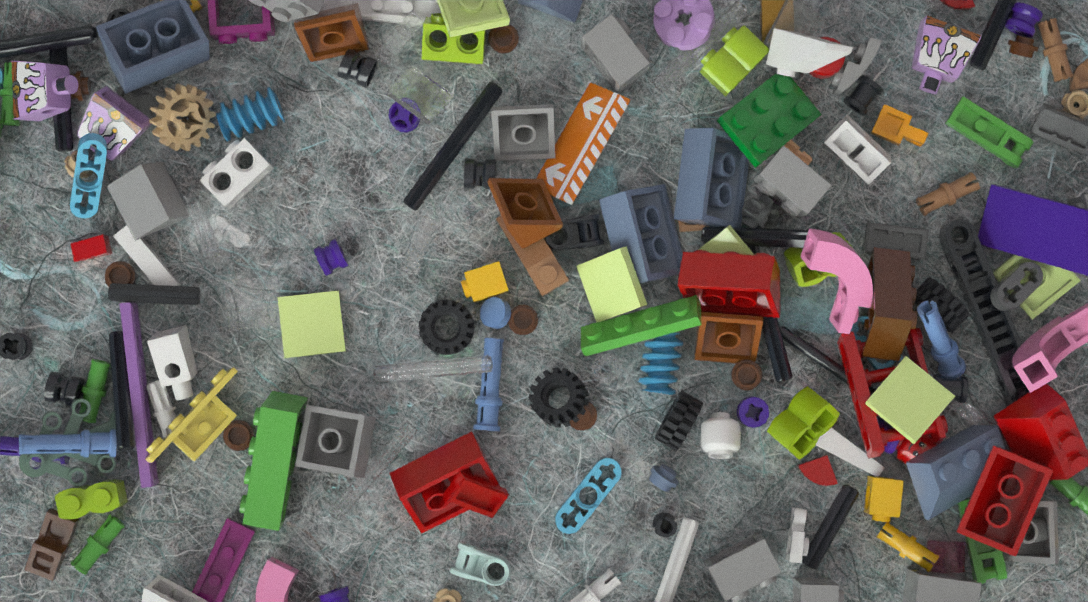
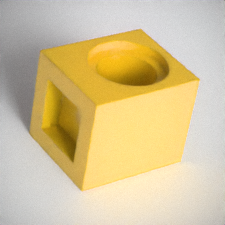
(484, 282)
(883, 498)

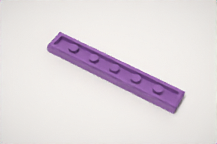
(138, 392)

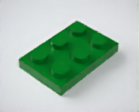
(768, 118)

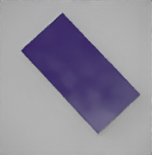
(1036, 228)

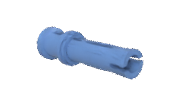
(943, 348)
(489, 398)
(83, 443)

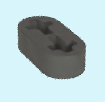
(1012, 281)

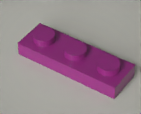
(224, 561)

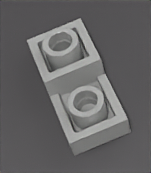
(851, 72)

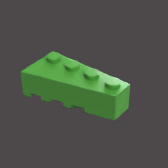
(272, 460)

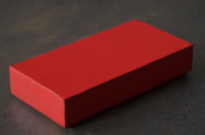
(476, 494)

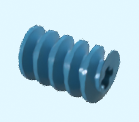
(249, 114)
(661, 364)

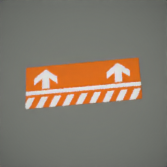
(582, 142)

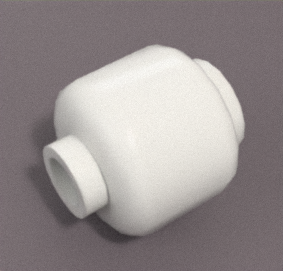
(720, 436)

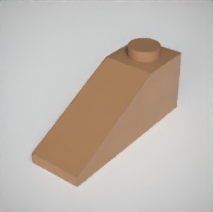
(538, 262)

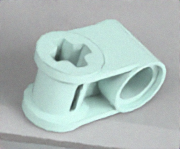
(478, 565)

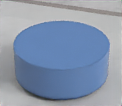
(495, 312)

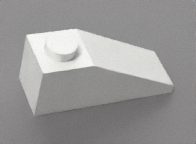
(802, 52)

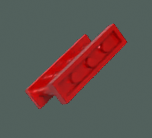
(861, 379)

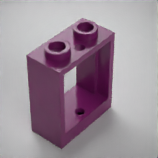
(230, 34)

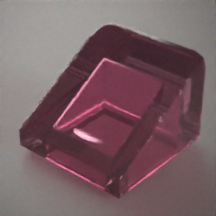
(951, 556)

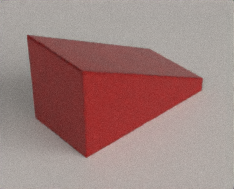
(91, 248)

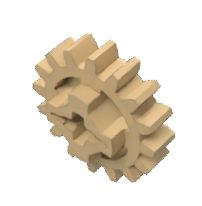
(182, 102)

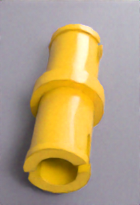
(908, 546)

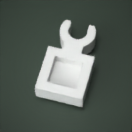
(797, 543)

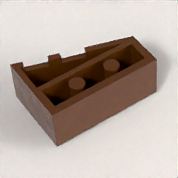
(891, 305)

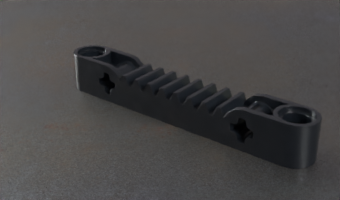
(993, 325)

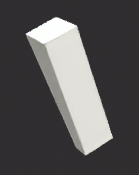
(145, 258)
(844, 449)

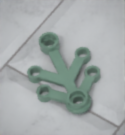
(72, 427)

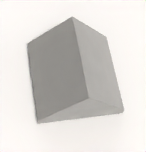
(523, 132)
(148, 199)
(1041, 538)

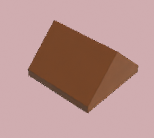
(332, 32)
(525, 208)
(727, 337)

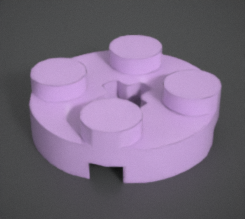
(678, 35)

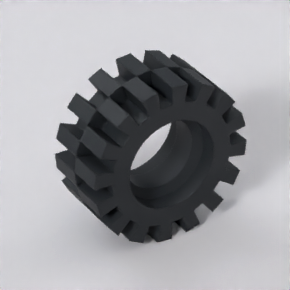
(949, 306)
(428, 321)
(547, 385)
(679, 420)

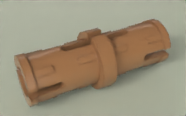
(1055, 50)
(947, 193)

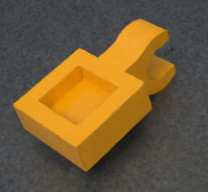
(894, 126)

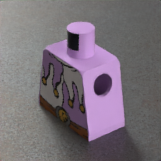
(941, 52)
(41, 90)
(113, 120)

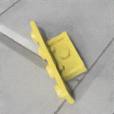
(200, 425)

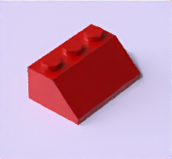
(732, 282)
(1045, 431)
(425, 480)
(1004, 500)

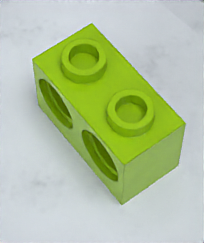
(452, 49)

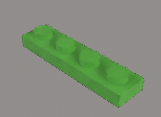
(641, 325)

